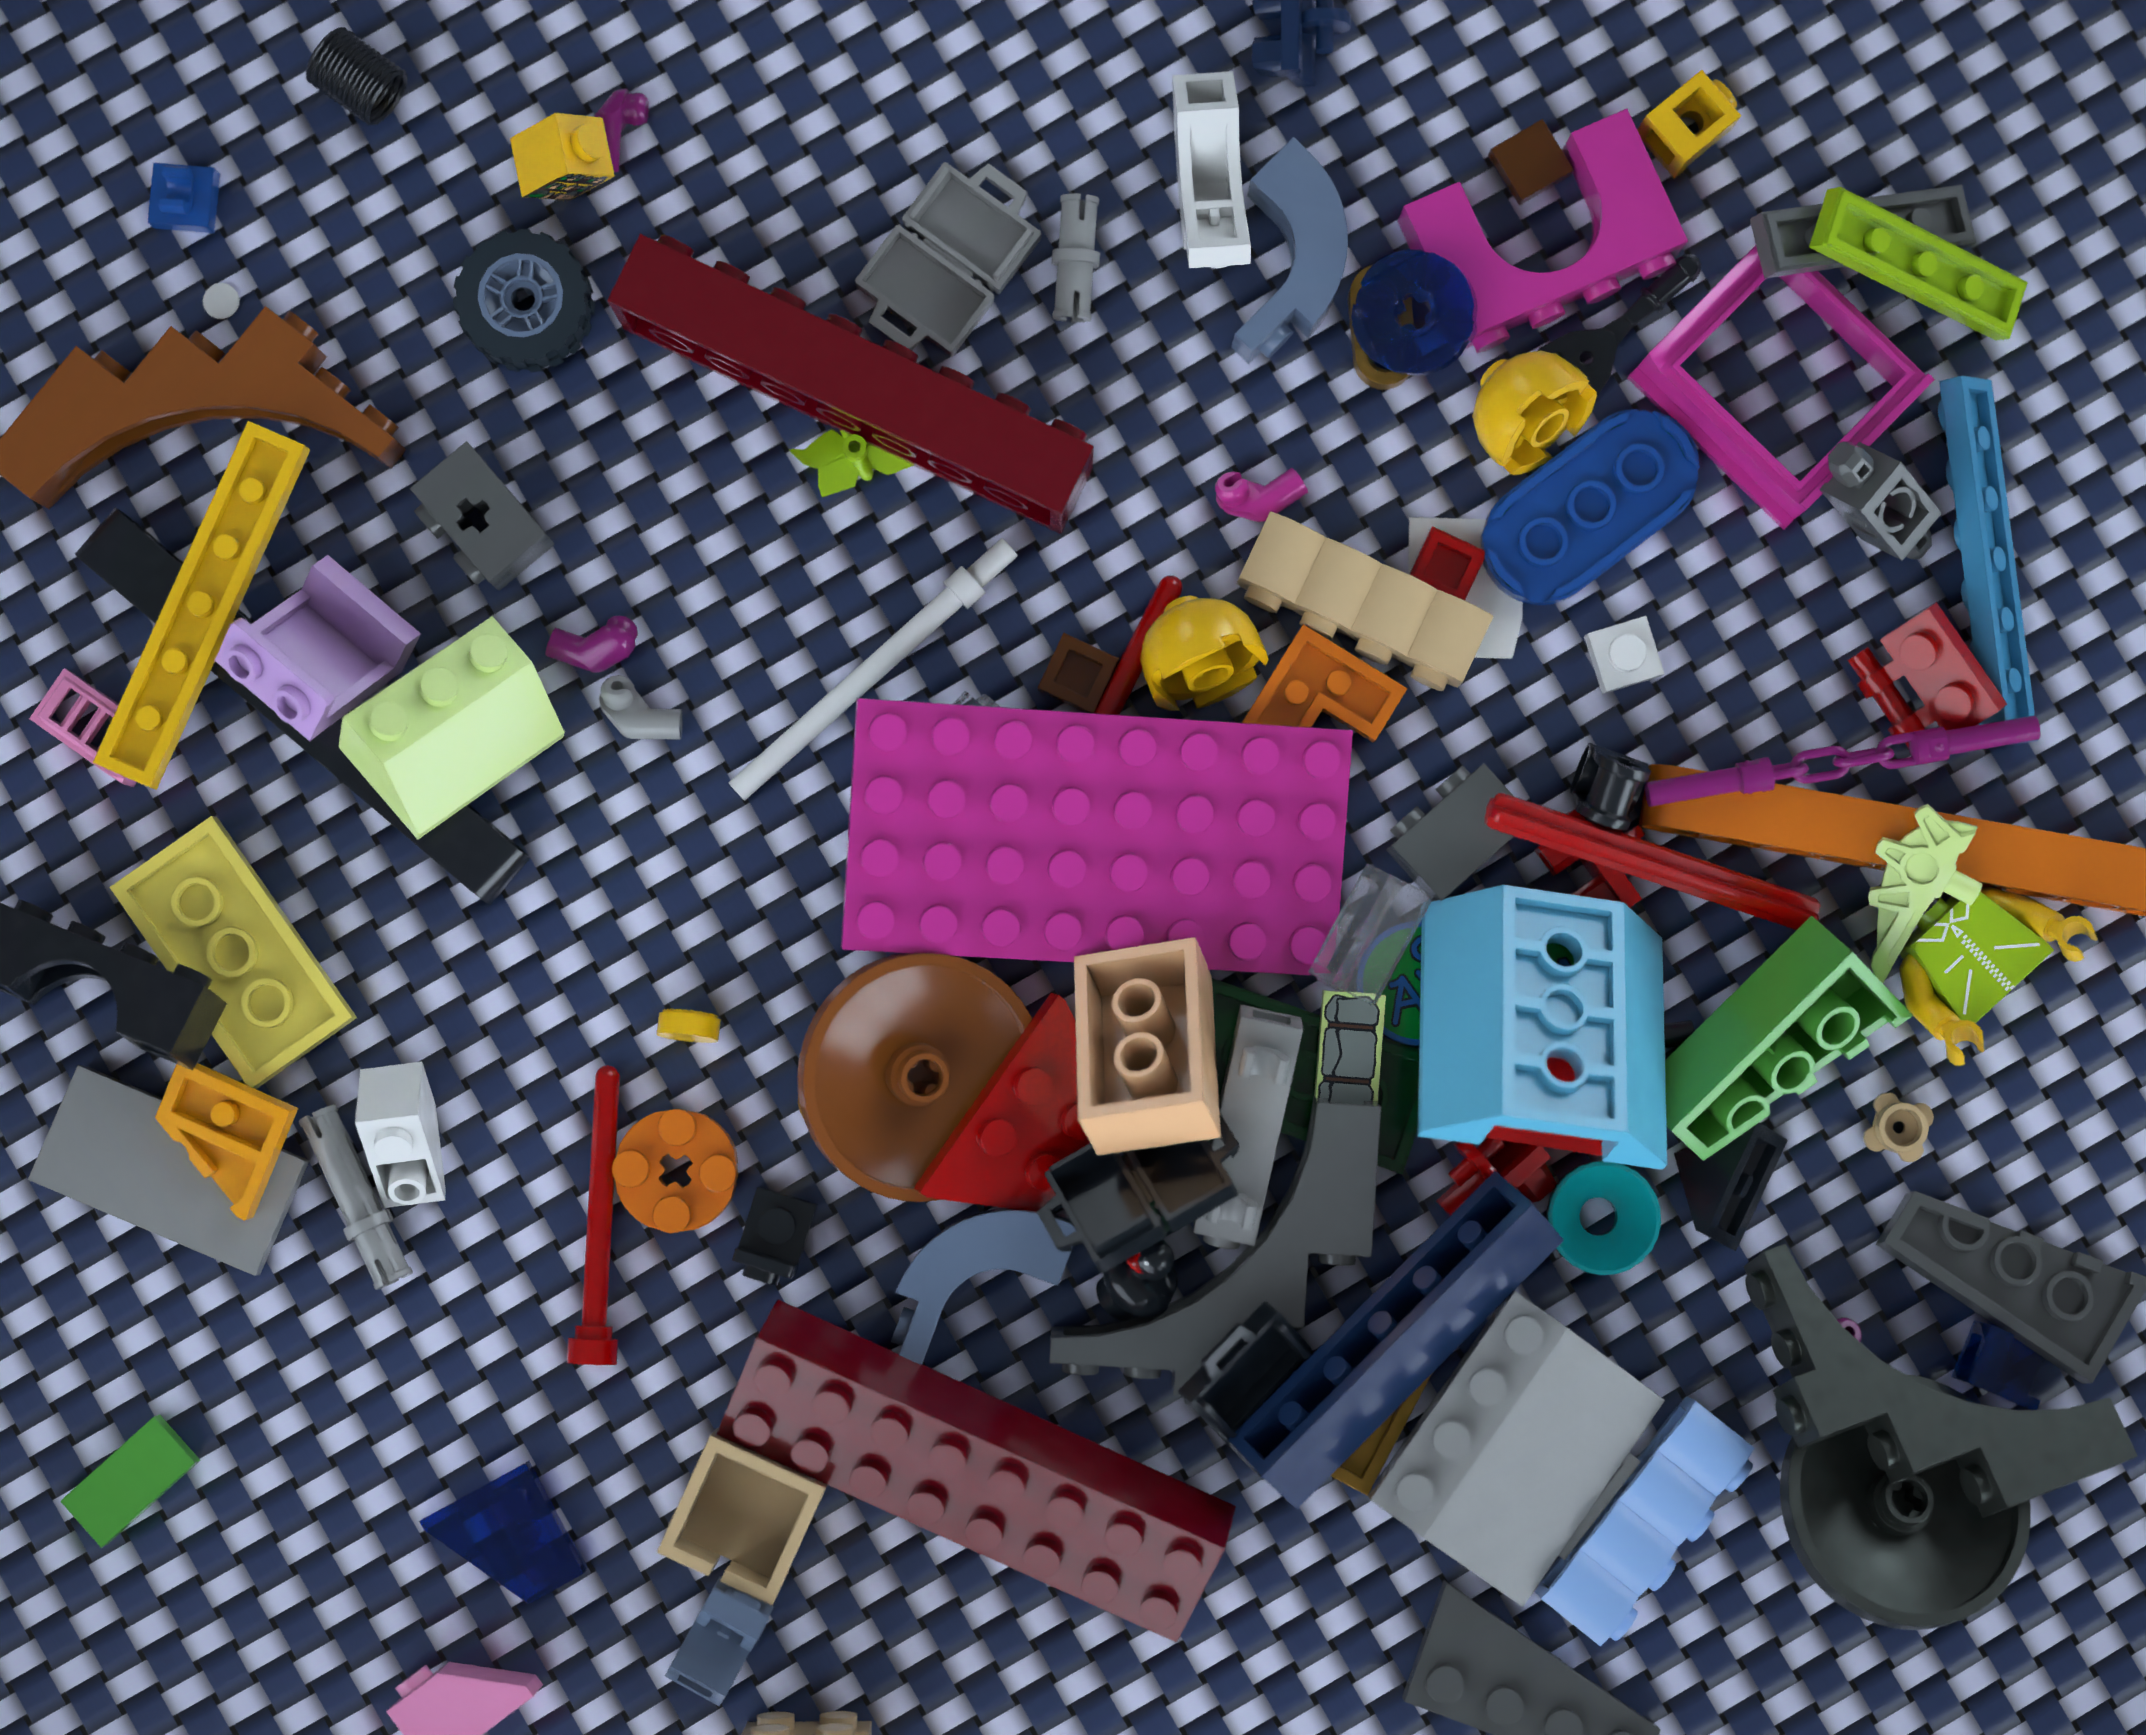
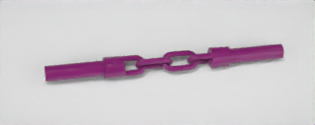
(1924, 747)

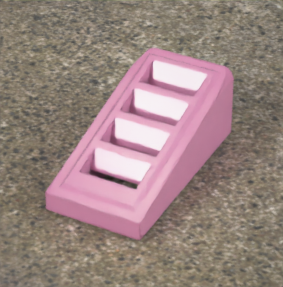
(63, 731)

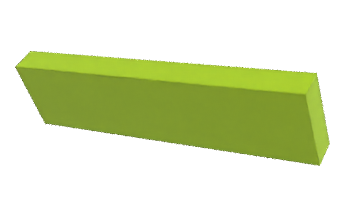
(1917, 264)

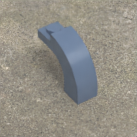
(1310, 214)
(971, 1246)

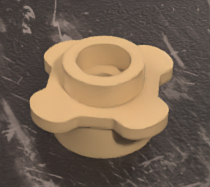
(1916, 1125)

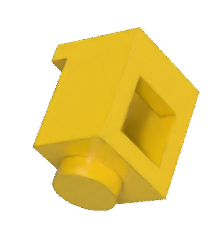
(1668, 136)

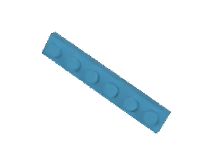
(1986, 541)

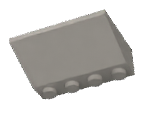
(1515, 1448)

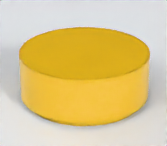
(688, 1025)

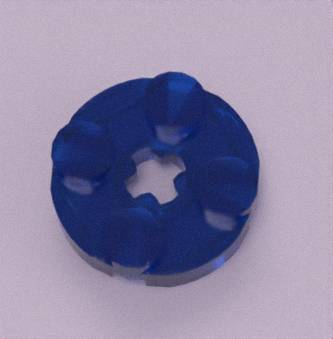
(1381, 302)

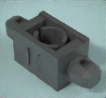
(1880, 500)

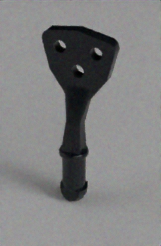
(1604, 341)

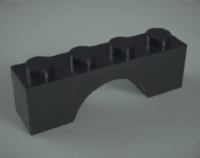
(155, 1008)

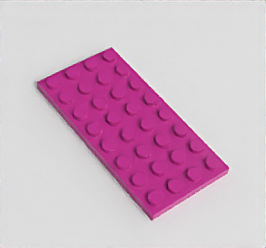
(1092, 835)

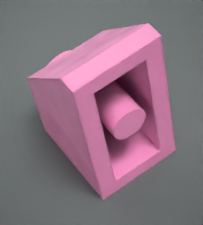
(459, 1699)

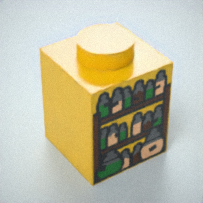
(562, 157)

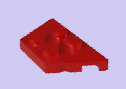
(1016, 1123)

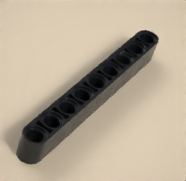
(462, 844)

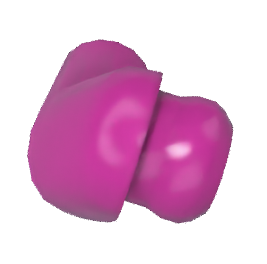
(1255, 501)

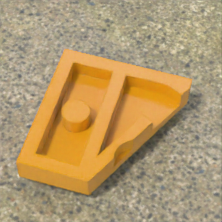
(227, 1131)

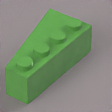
(1773, 1036)

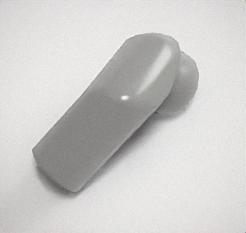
(633, 716)

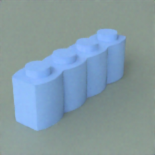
(1646, 1521)

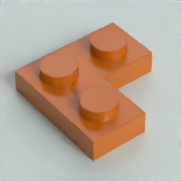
(1326, 678)

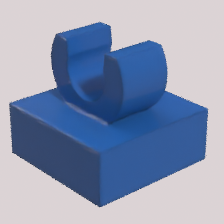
(183, 197)

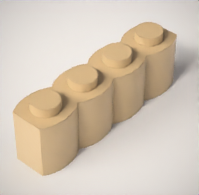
(1365, 600)

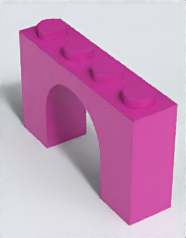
(1630, 234)

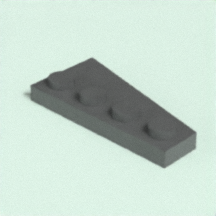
(2048, 1297)
(1505, 1683)

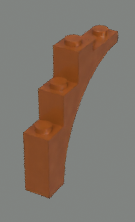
(267, 374)

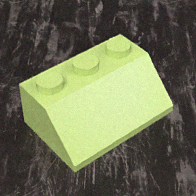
(451, 727)

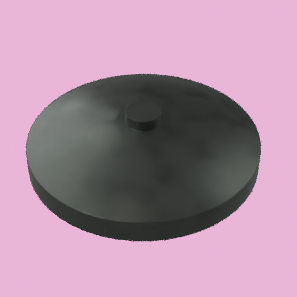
(1901, 1549)

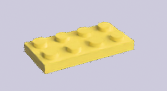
(215, 915)

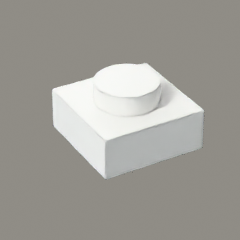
(1624, 655)

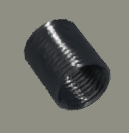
(356, 76)

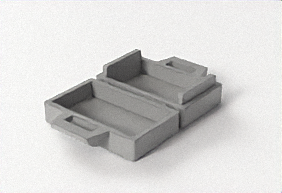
(962, 237)

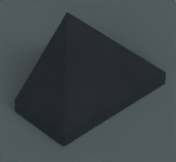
(1729, 1183)

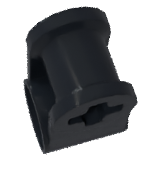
(1608, 786)

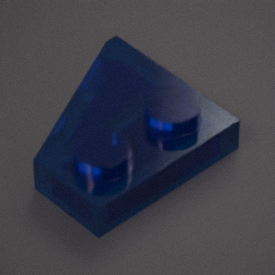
(510, 1534)

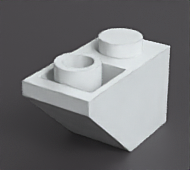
(400, 1134)

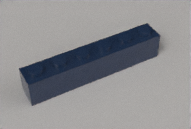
(1396, 1339)

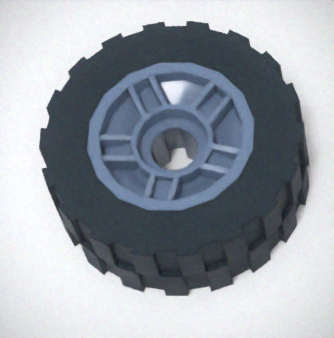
(489, 300)

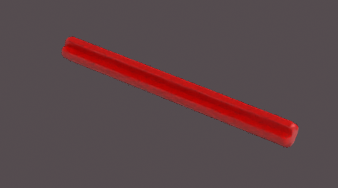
(1649, 861)

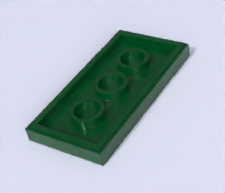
(1397, 1082)

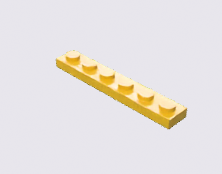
(201, 605)

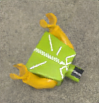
(1974, 956)

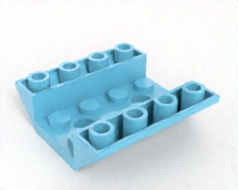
(1503, 1007)

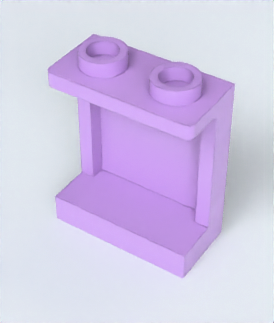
(319, 649)

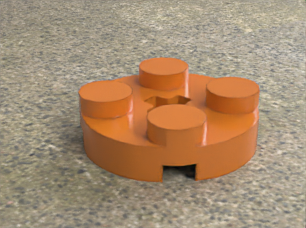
(640, 1169)

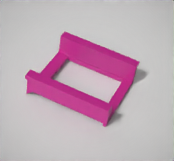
(1722, 435)

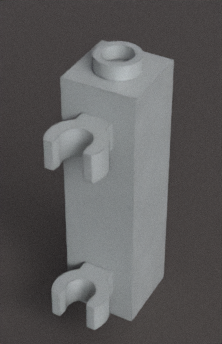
(1254, 1109)

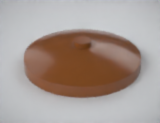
(901, 1063)

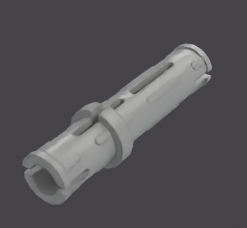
(355, 1197)

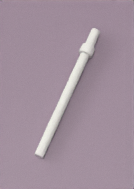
(961, 589)

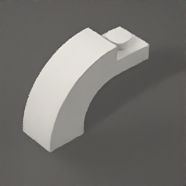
(1210, 170)

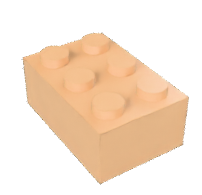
(1146, 1047)

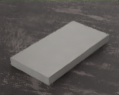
(124, 1163)

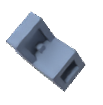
(719, 1642)

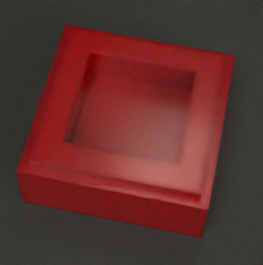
(1448, 563)

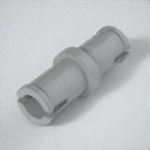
(1075, 257)

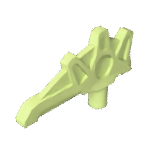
(1915, 874)

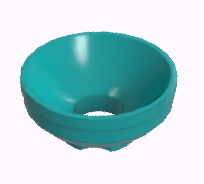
(1635, 1221)

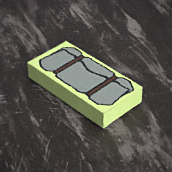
(1349, 1048)

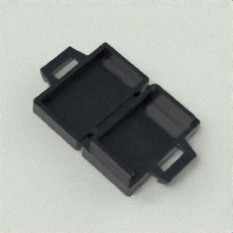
(1112, 1195)
(1245, 1371)

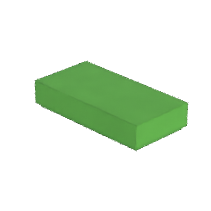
(130, 1480)

